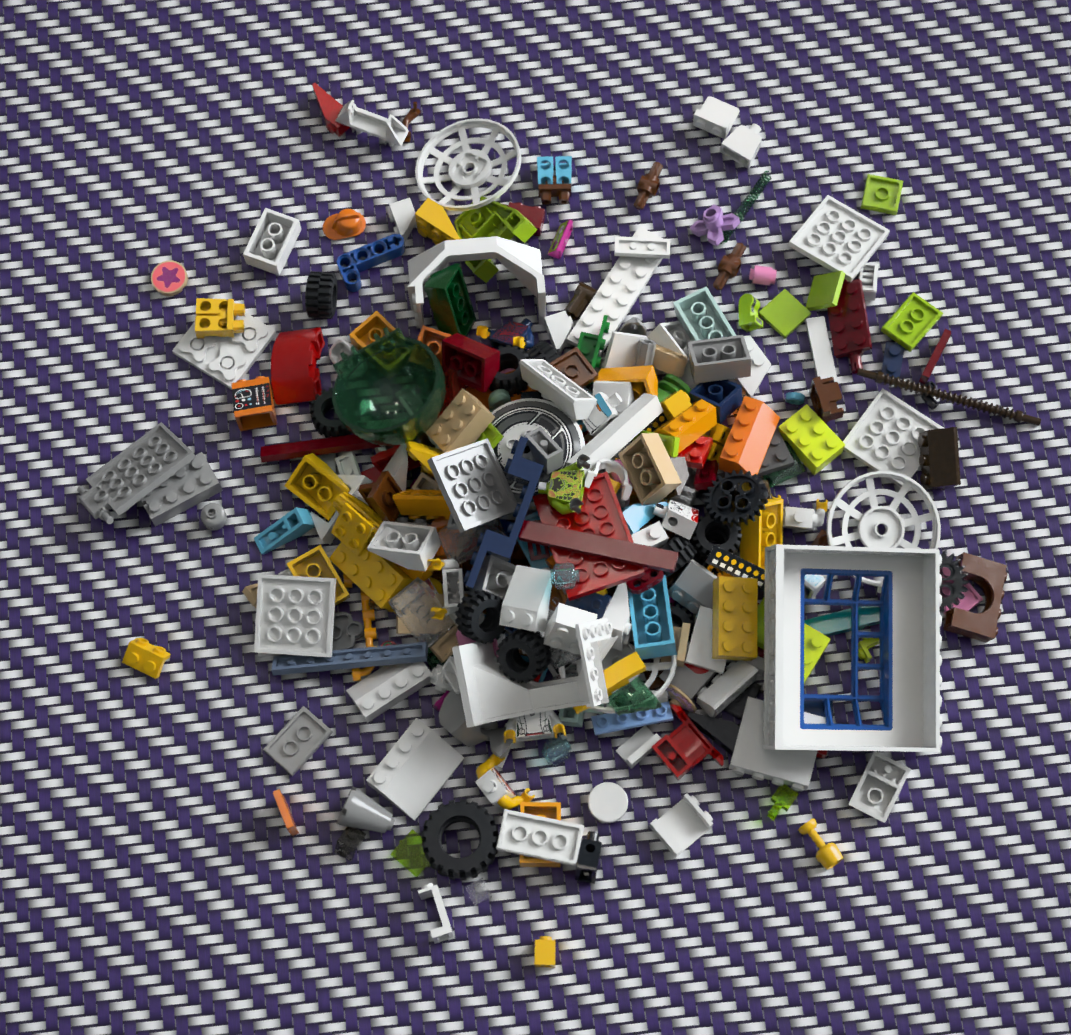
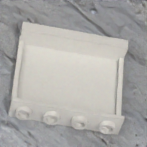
(779, 766)

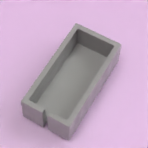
(182, 491)

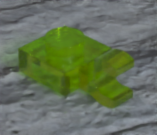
(782, 799)

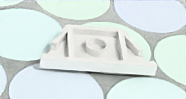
(759, 367)

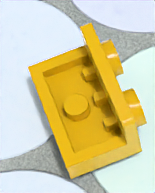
(145, 657)

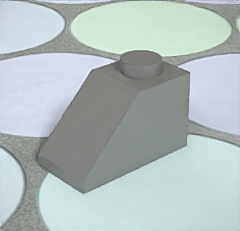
(545, 450)

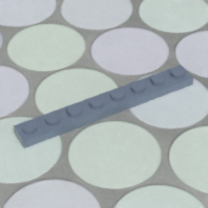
(351, 659)

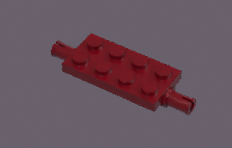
(850, 324)

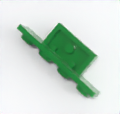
(592, 344)

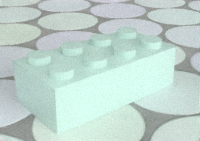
(702, 316)

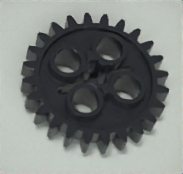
(721, 500)
(958, 578)

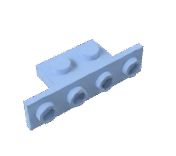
(612, 722)

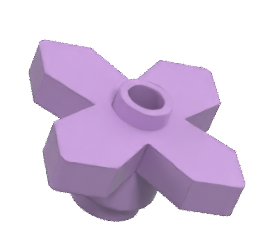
(714, 224)

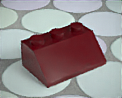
(474, 361)

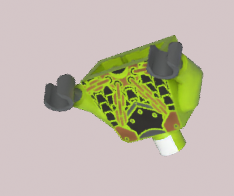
(566, 487)

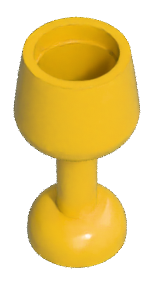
(828, 853)

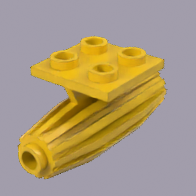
(355, 522)

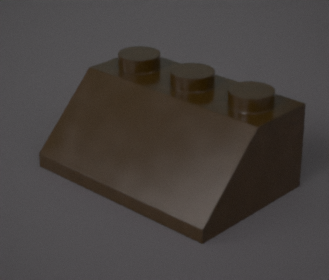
(939, 458)

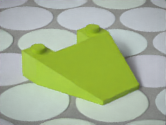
(492, 221)

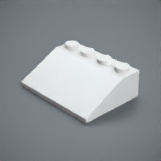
(415, 769)

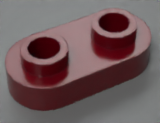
(645, 582)

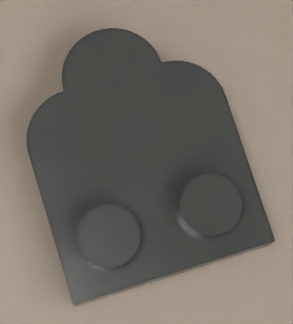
(345, 631)

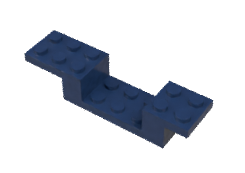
(493, 543)

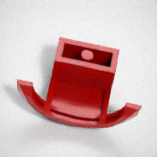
(684, 747)

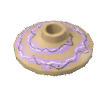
(680, 698)

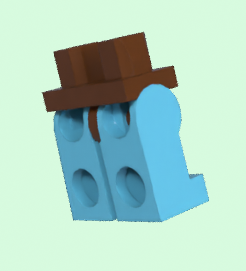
(554, 185)

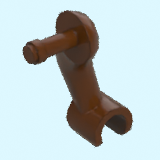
(412, 114)

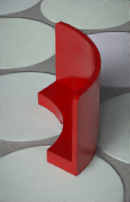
(294, 365)

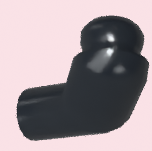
(931, 402)

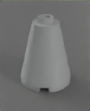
(364, 813)

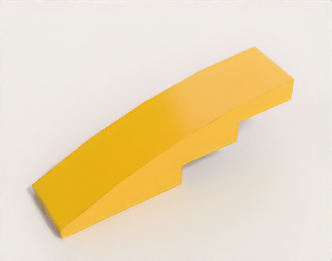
(619, 674)

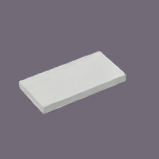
(540, 837)

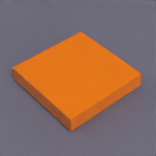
(285, 812)

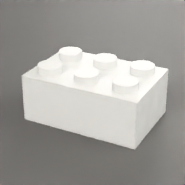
(272, 241)

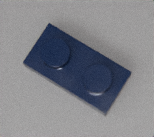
(892, 359)

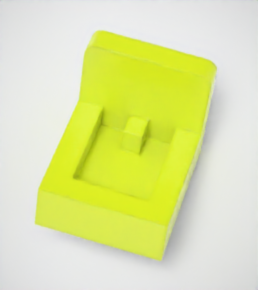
(863, 647)

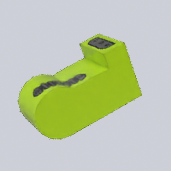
(749, 313)

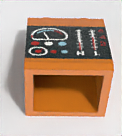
(253, 403)

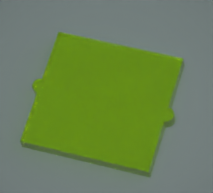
(411, 853)

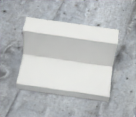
(638, 746)

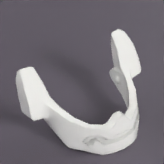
(610, 466)

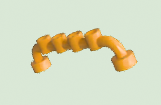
(370, 633)

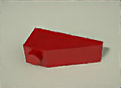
(330, 110)

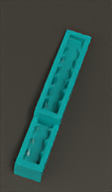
(840, 621)

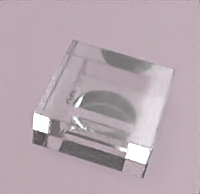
(478, 892)

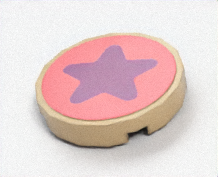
(169, 278)

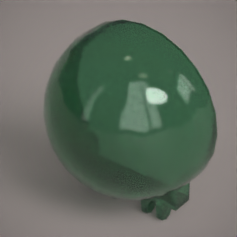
(389, 389)

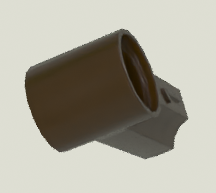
(580, 300)

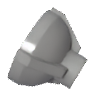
(630, 327)

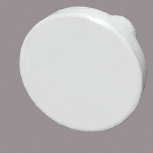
(607, 802)

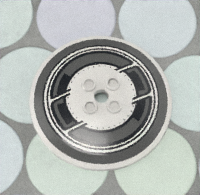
(526, 415)

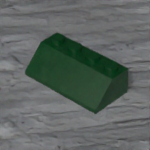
(450, 301)

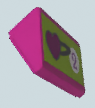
(561, 239)

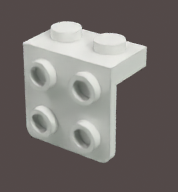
(716, 117)

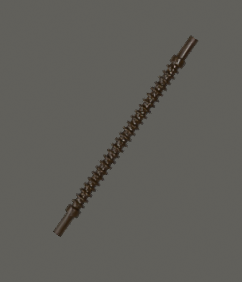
(1017, 416)

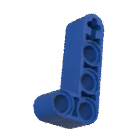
(372, 259)

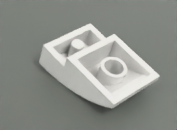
(879, 786)

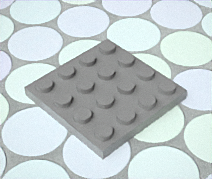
(473, 485)

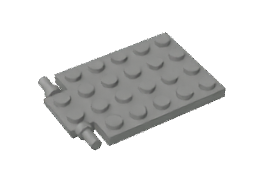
(134, 473)

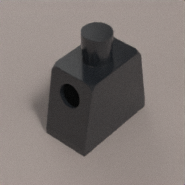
(588, 858)

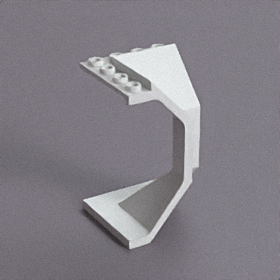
(519, 259)
(494, 697)

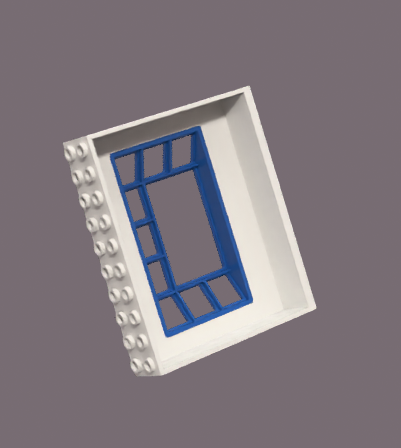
(907, 639)

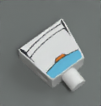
(602, 412)

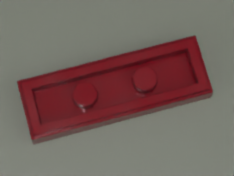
(935, 357)

